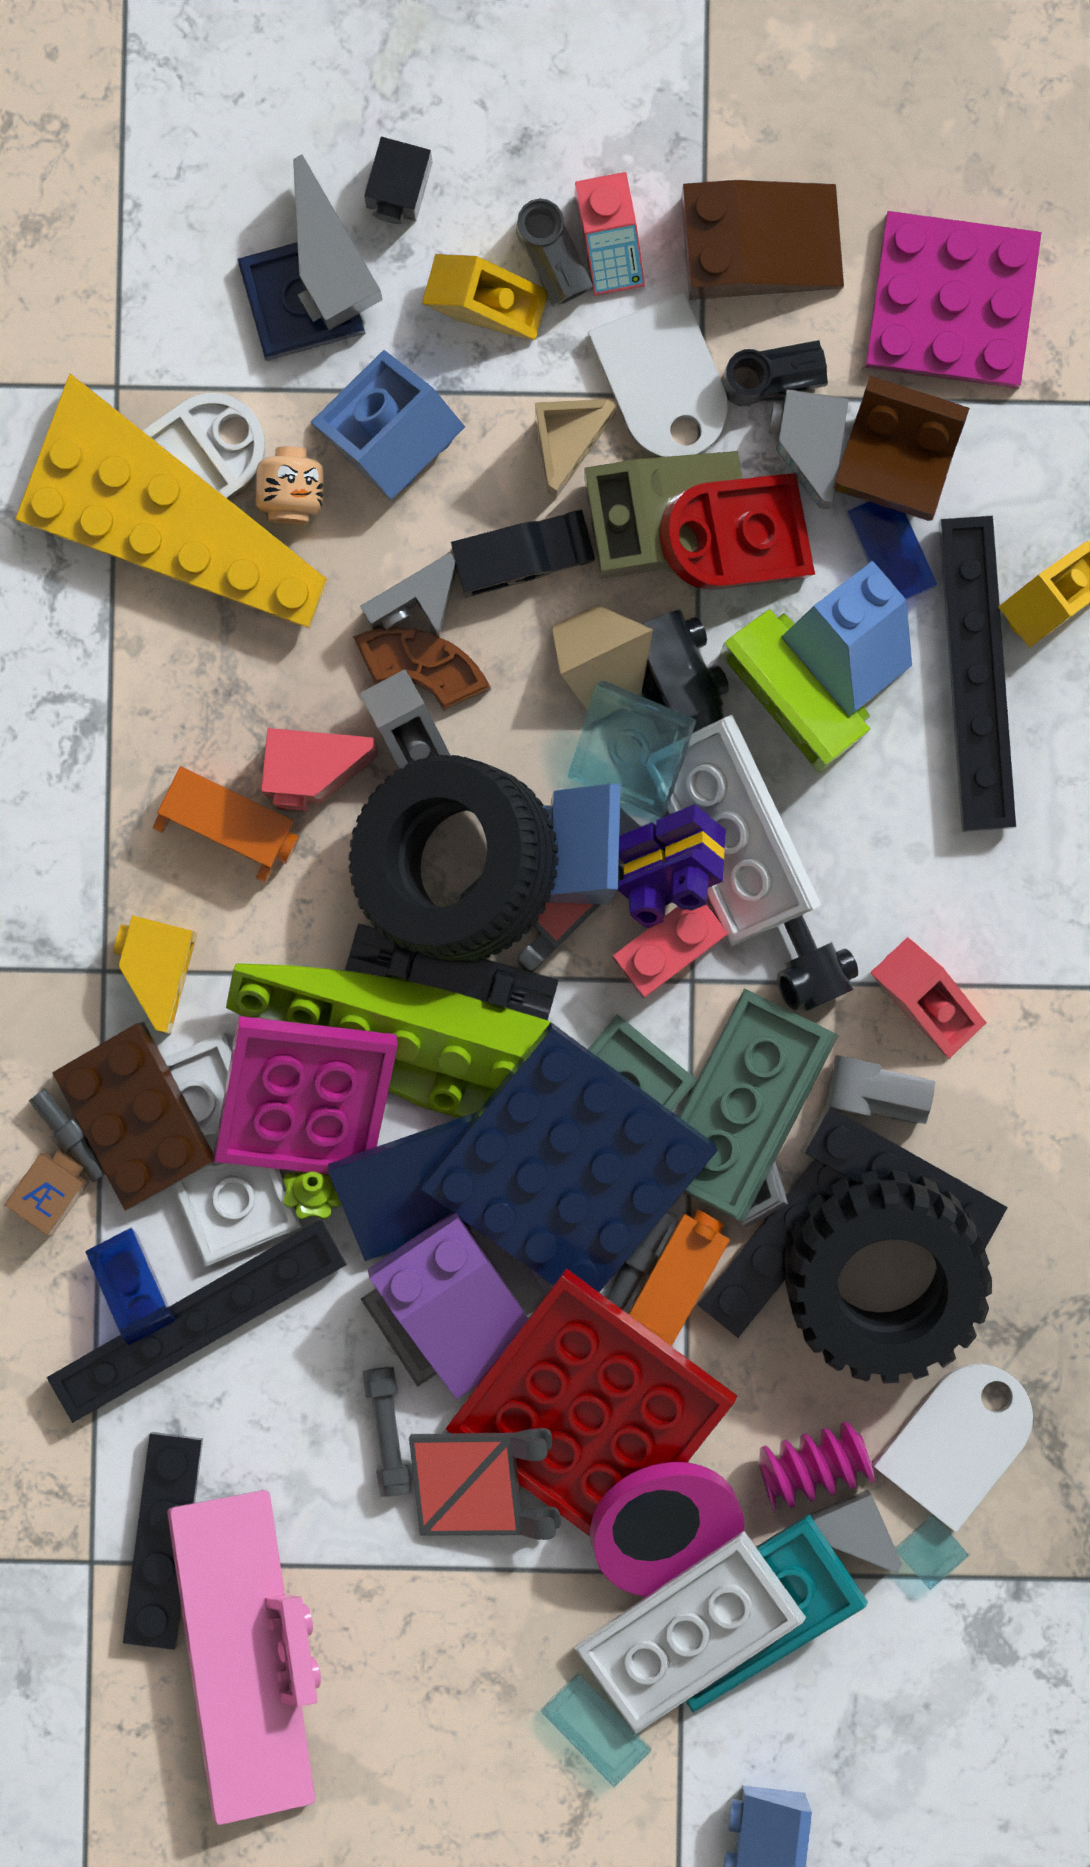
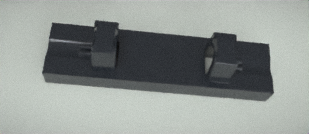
(511, 986)

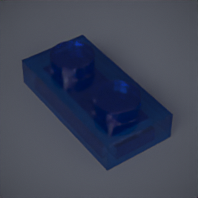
(893, 547)
(130, 1286)

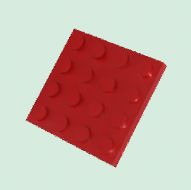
(603, 1391)

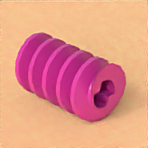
(814, 1465)

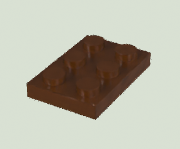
(134, 1116)

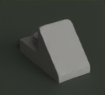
(427, 588)

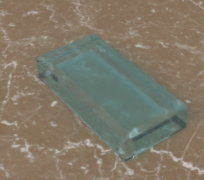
(596, 1729)

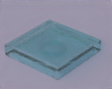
(632, 745)

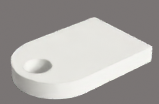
(662, 375)
(194, 438)
(955, 1446)

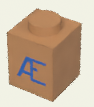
(48, 1191)

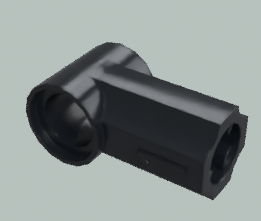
(782, 368)

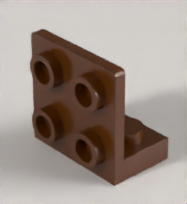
(900, 448)

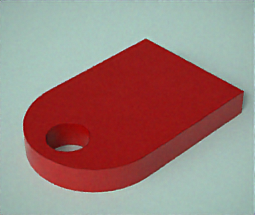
(744, 533)

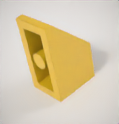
(484, 295)
(1050, 597)
(155, 966)

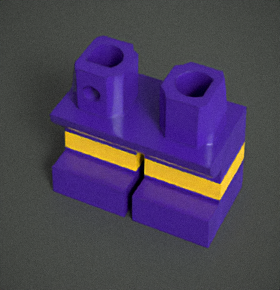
(671, 863)

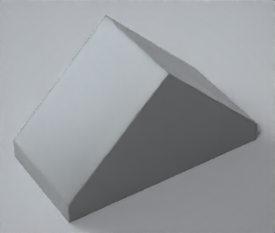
(858, 1530)

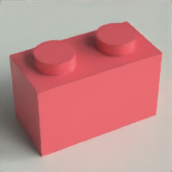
(668, 947)

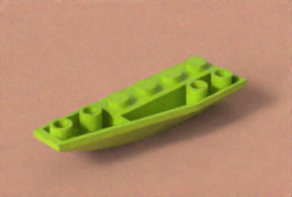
(448, 1043)

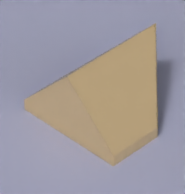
(568, 434)
(599, 648)

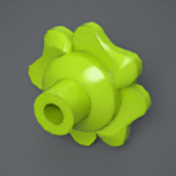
(310, 1194)

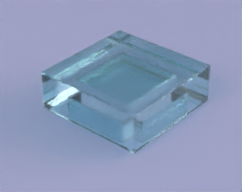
(931, 1551)

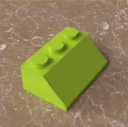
(791, 691)

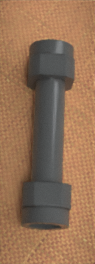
(393, 1476)

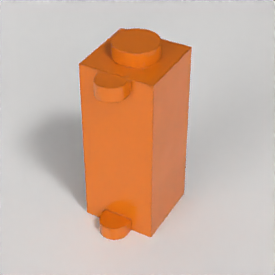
(228, 820)
(679, 1275)

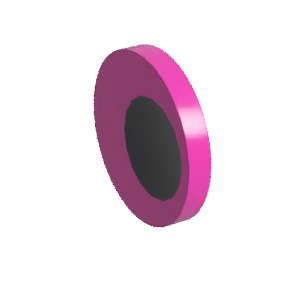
(662, 1524)

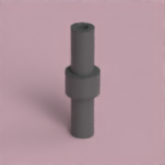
(67, 1134)
(638, 1263)

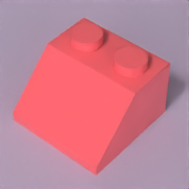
(311, 765)

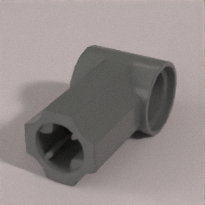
(553, 256)

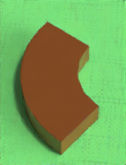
(428, 659)

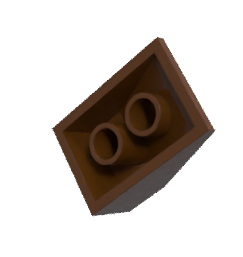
(760, 238)

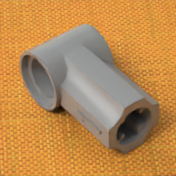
(868, 1089)

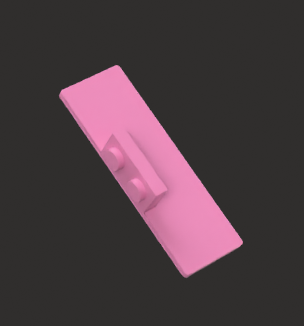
(245, 1656)

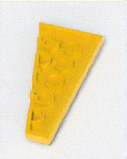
(135, 501)

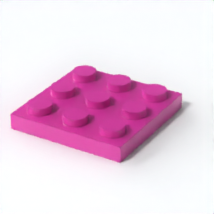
(953, 299)
(302, 1094)

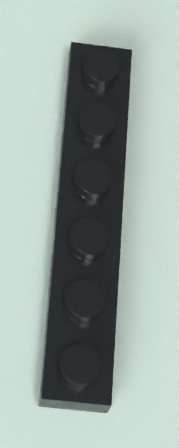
(977, 673)
(199, 1320)

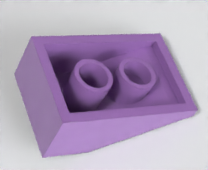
(450, 1302)

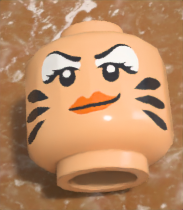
(289, 486)

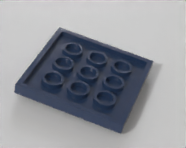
(568, 1163)

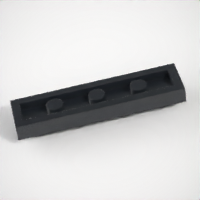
(857, 1149)
(760, 1264)
(154, 1592)

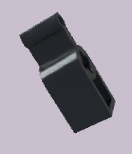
(522, 553)

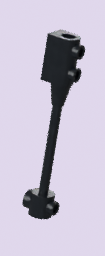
(684, 683)

